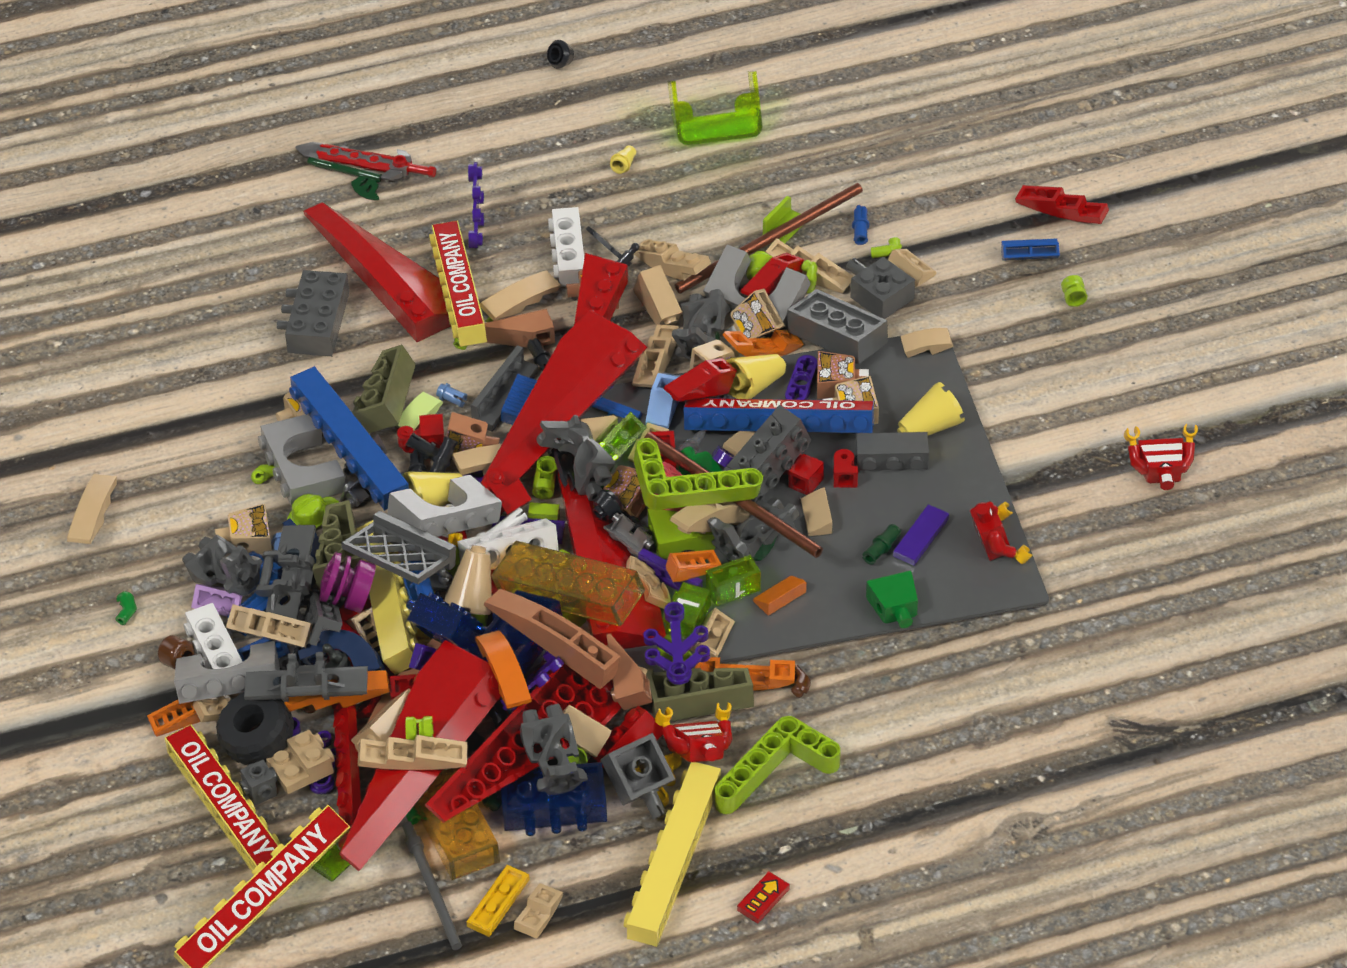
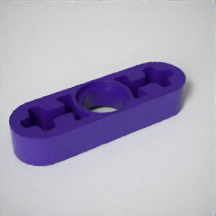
(800, 374)
(722, 456)

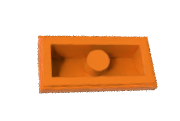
(780, 594)

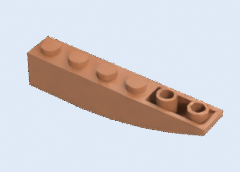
(557, 636)

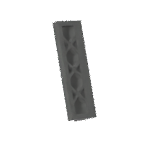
(492, 398)
(321, 615)

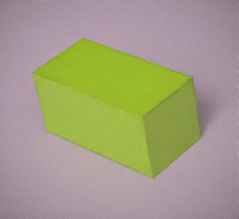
(543, 511)

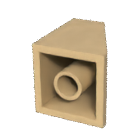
(383, 723)

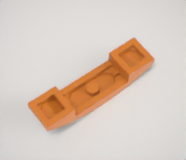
(780, 343)
(505, 668)
(777, 675)

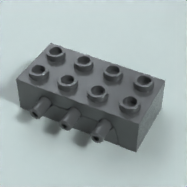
(315, 313)
(837, 325)
(773, 448)

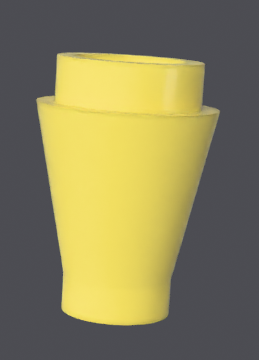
(622, 160)

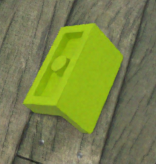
(778, 216)

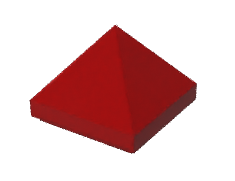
(367, 708)

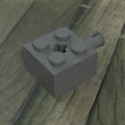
(880, 287)
(645, 784)

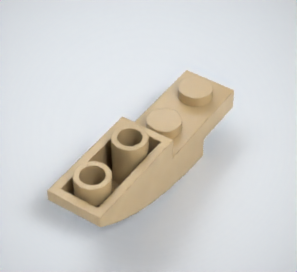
(673, 262)
(695, 517)

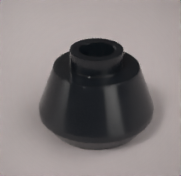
(560, 54)
(607, 505)

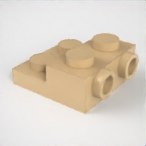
(302, 761)

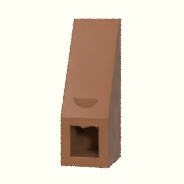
(521, 328)
(630, 682)

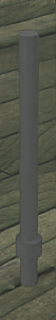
(416, 847)

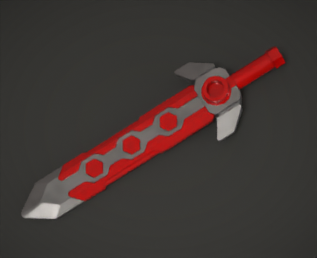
(393, 166)

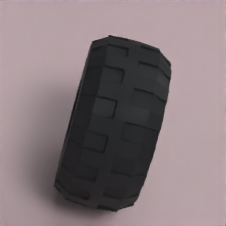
(260, 743)

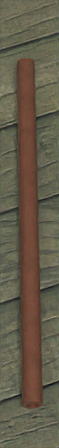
(778, 232)
(748, 505)

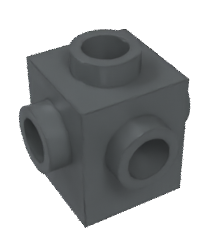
(258, 782)

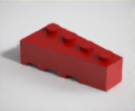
(600, 286)

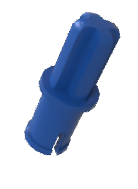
(860, 225)

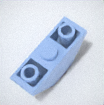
(661, 404)

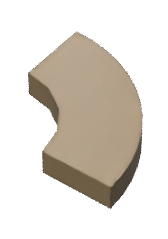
(655, 592)

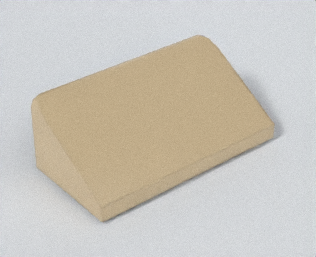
(912, 265)
(817, 513)
(718, 627)
(588, 733)

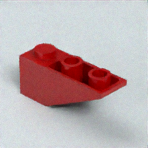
(771, 273)
(705, 380)
(636, 725)

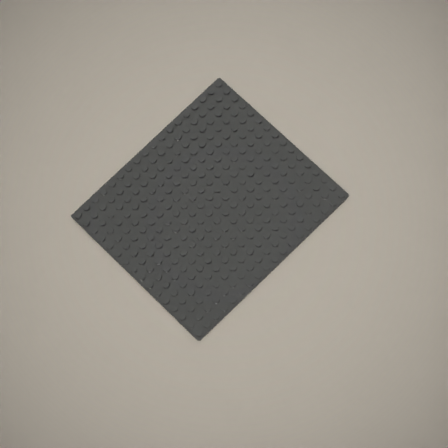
(953, 573)

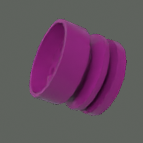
(347, 582)

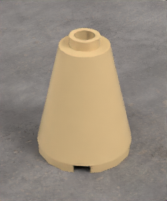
(472, 581)

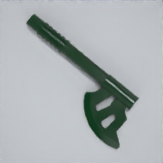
(363, 175)

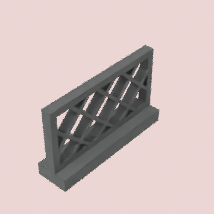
(402, 539)

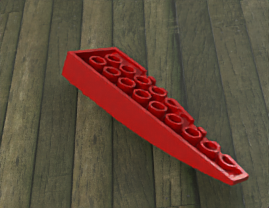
(398, 282)
(574, 379)
(594, 542)
(458, 695)
(503, 756)

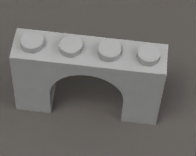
(731, 270)
(287, 437)
(472, 508)
(199, 683)

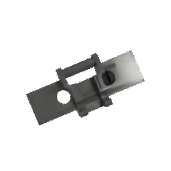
(297, 572)
(306, 681)

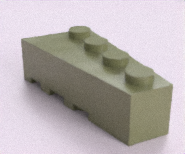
(385, 390)
(337, 527)
(701, 692)

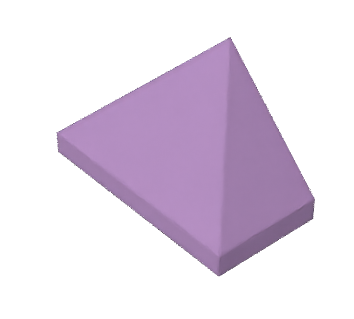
(218, 596)

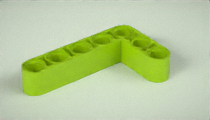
(690, 485)
(784, 737)

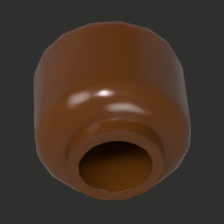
(172, 648)

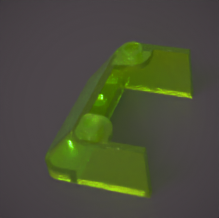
(742, 123)

